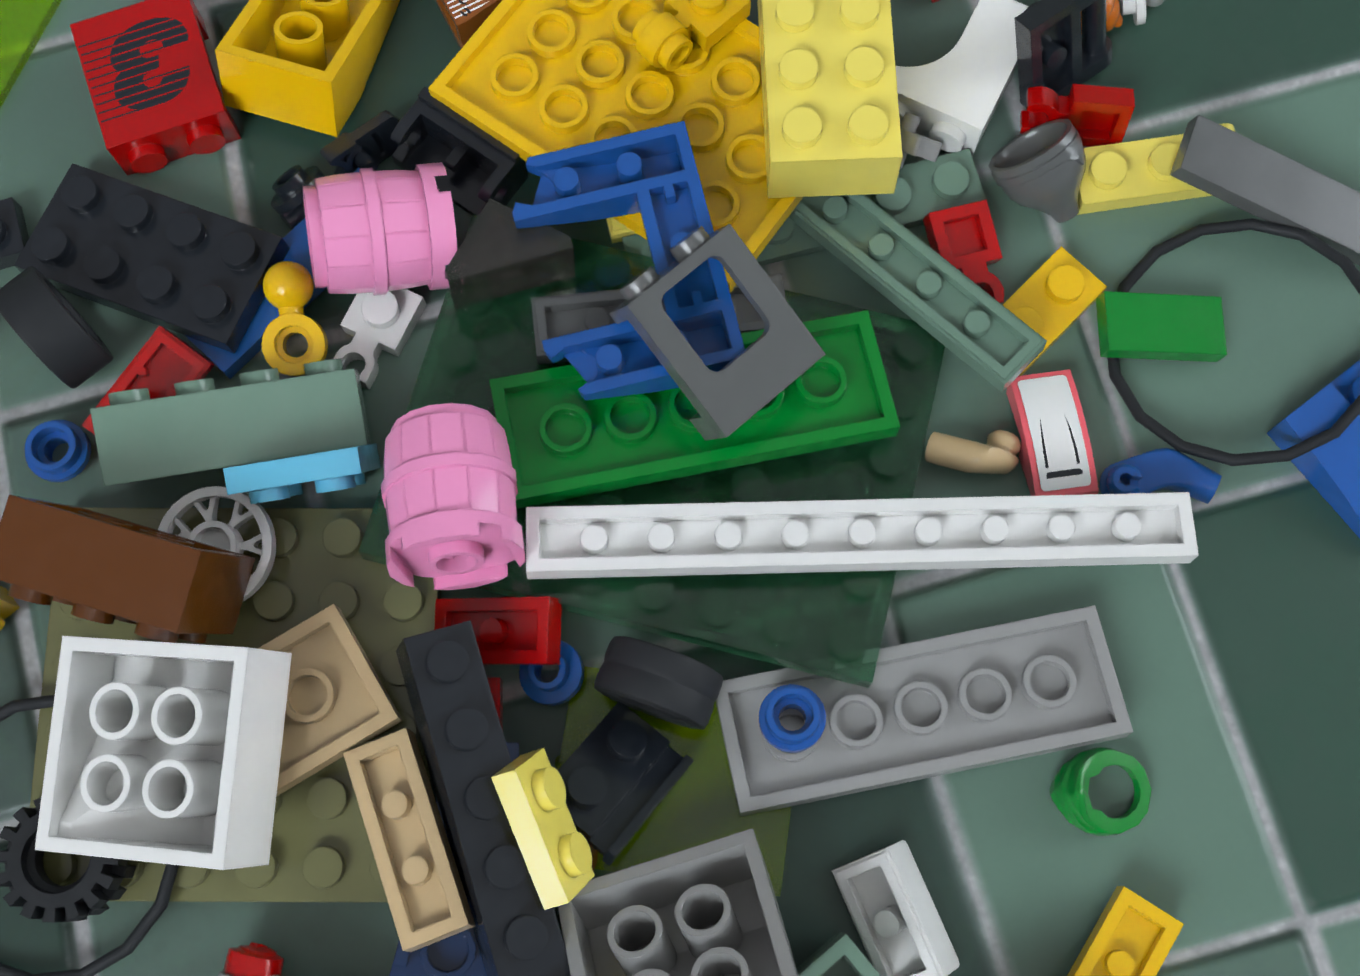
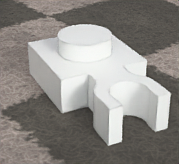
(379, 325)

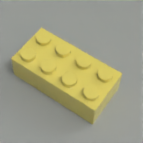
(829, 97)

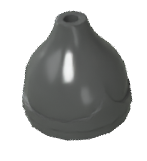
(1043, 169)

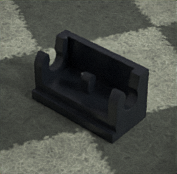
(474, 161)

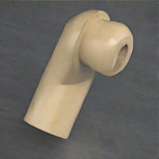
(972, 456)

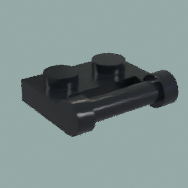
(1052, 45)

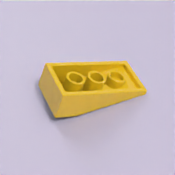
(302, 58)

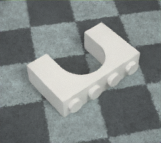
(965, 85)

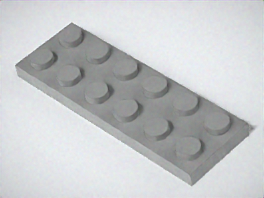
(931, 711)

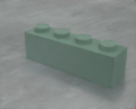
(229, 425)

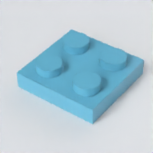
(283, 477)

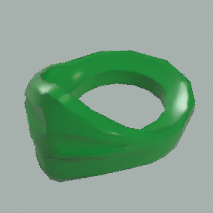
(1071, 788)

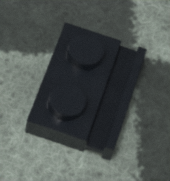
(619, 780)

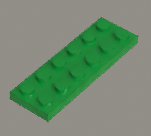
(607, 444)

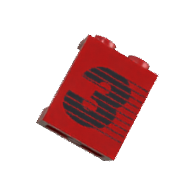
(153, 84)

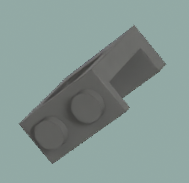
(755, 375)

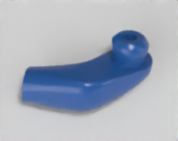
(1160, 471)

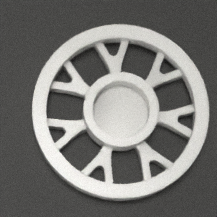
(226, 535)

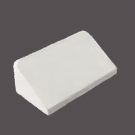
(896, 914)

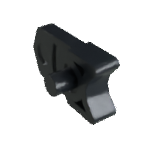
(364, 146)

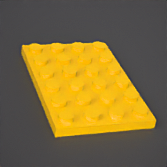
(572, 76)

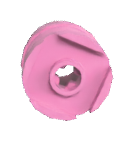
(380, 230)
(450, 498)

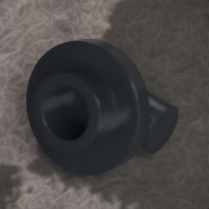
(289, 193)

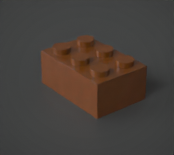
(120, 571)

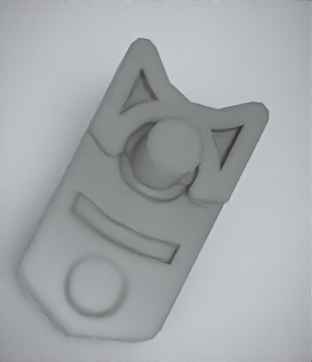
(915, 143)

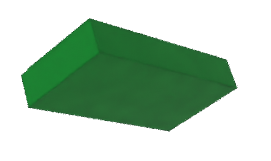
(1161, 326)

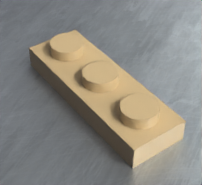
(408, 840)

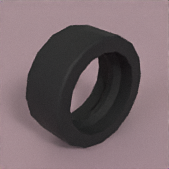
(52, 328)

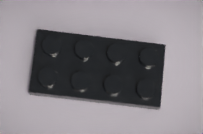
(153, 257)

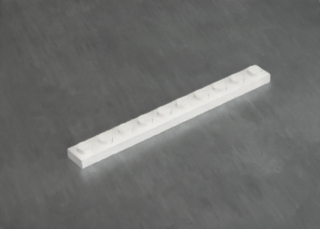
(859, 535)

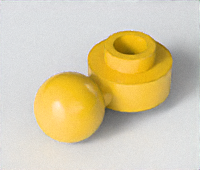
(289, 289)

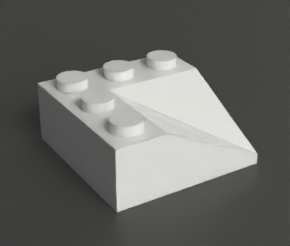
(164, 752)

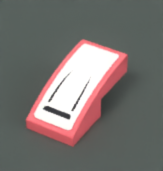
(1053, 434)

